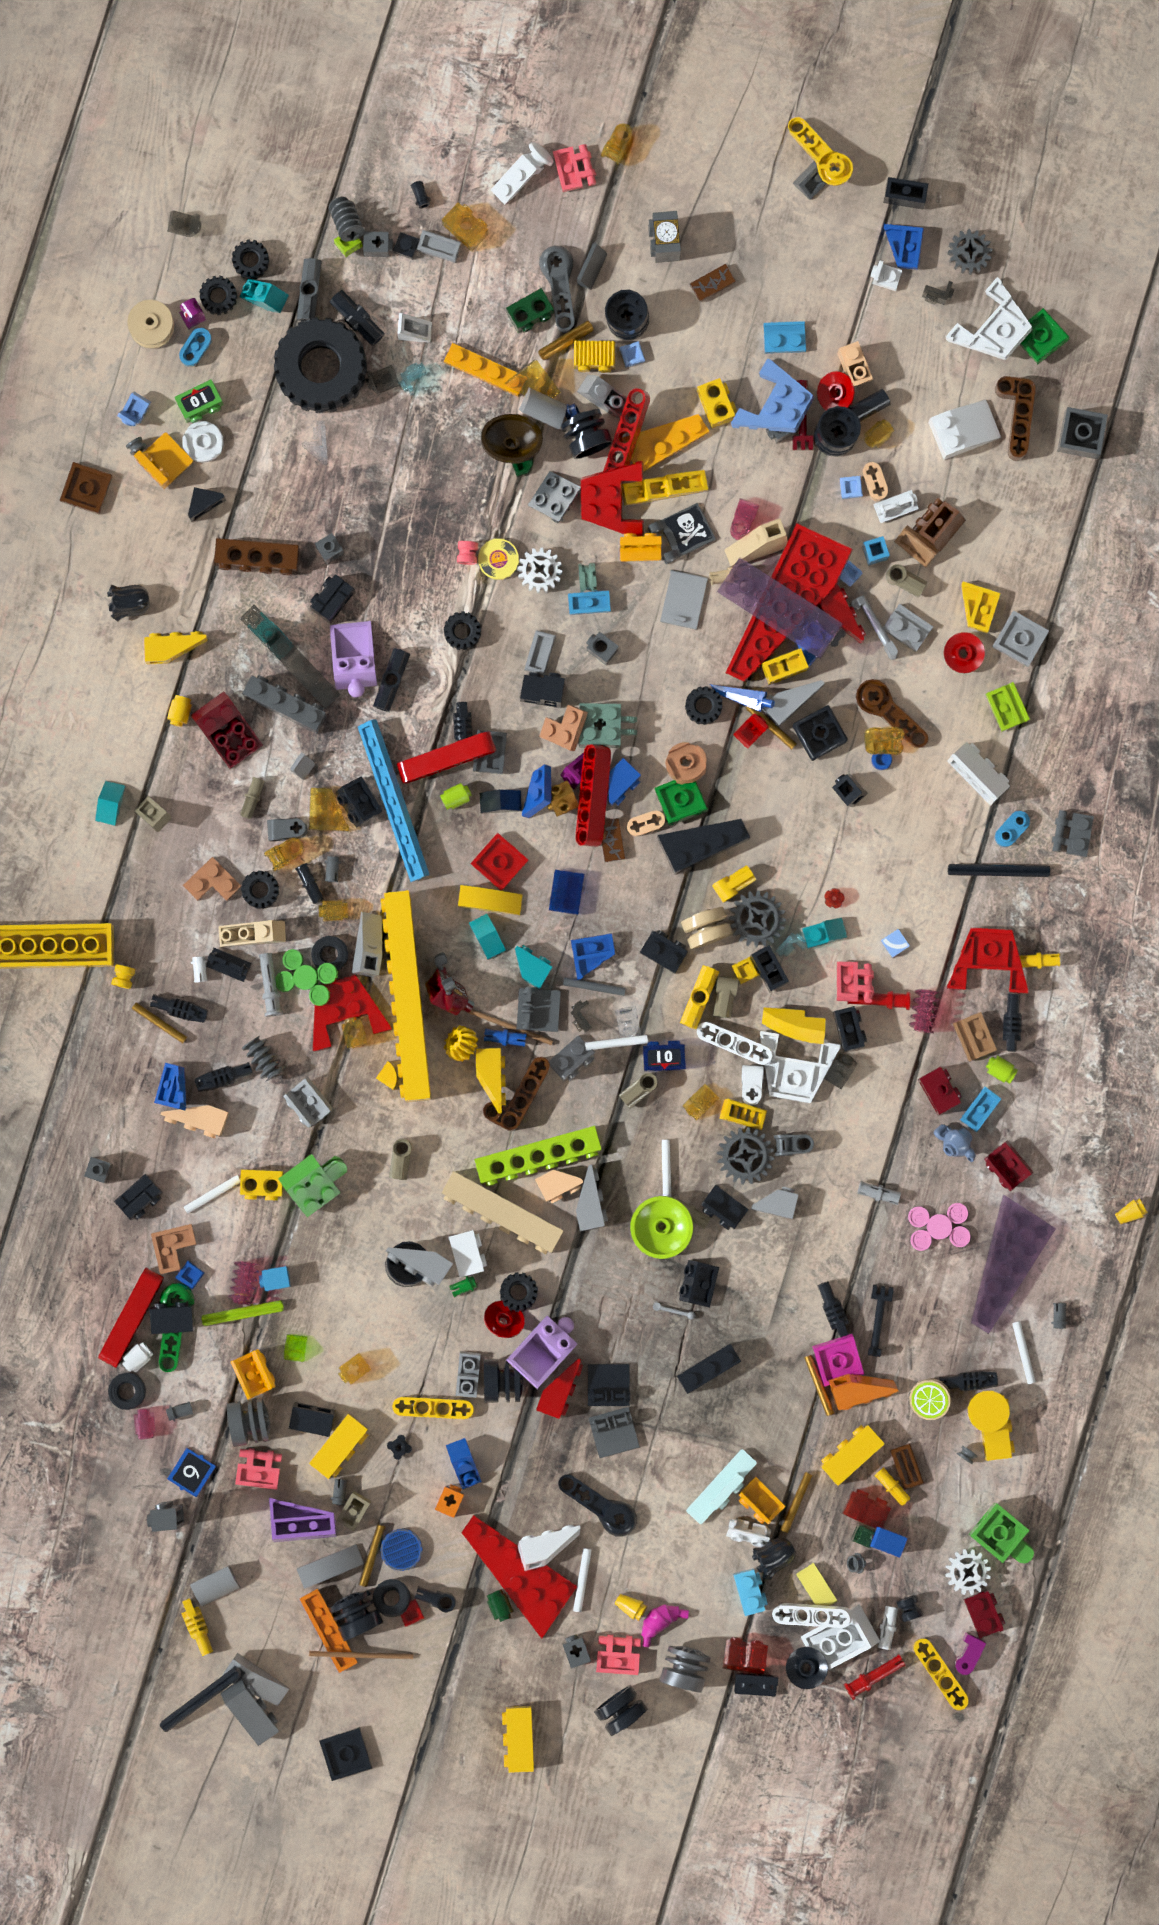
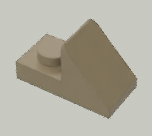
(153, 814)
(353, 1511)

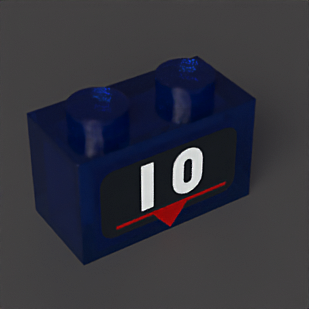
(664, 1057)

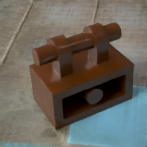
(939, 523)

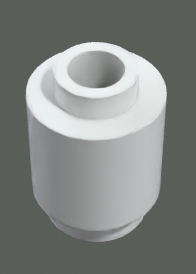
(137, 1357)

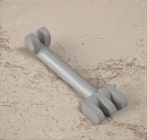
(889, 646)

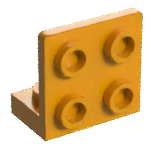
(164, 460)

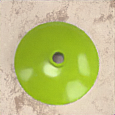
(659, 1242)

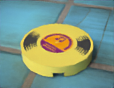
(498, 559)

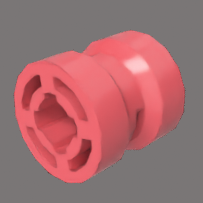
(467, 552)

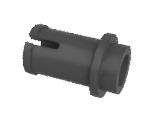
(332, 868)
(1059, 1316)
(179, 1411)
(339, 1492)

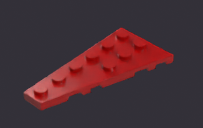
(536, 1592)

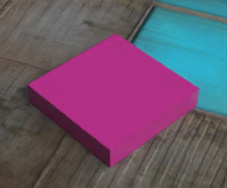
(837, 1358)

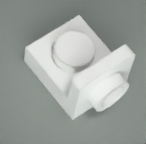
(885, 276)

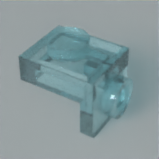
(413, 372)

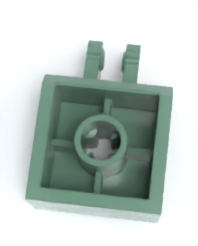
(611, 733)

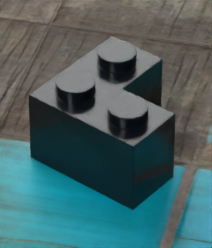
(543, 691)

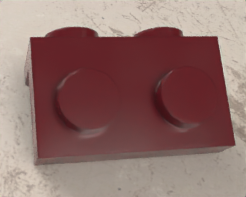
(1008, 1166)

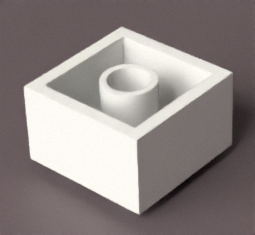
(467, 1253)

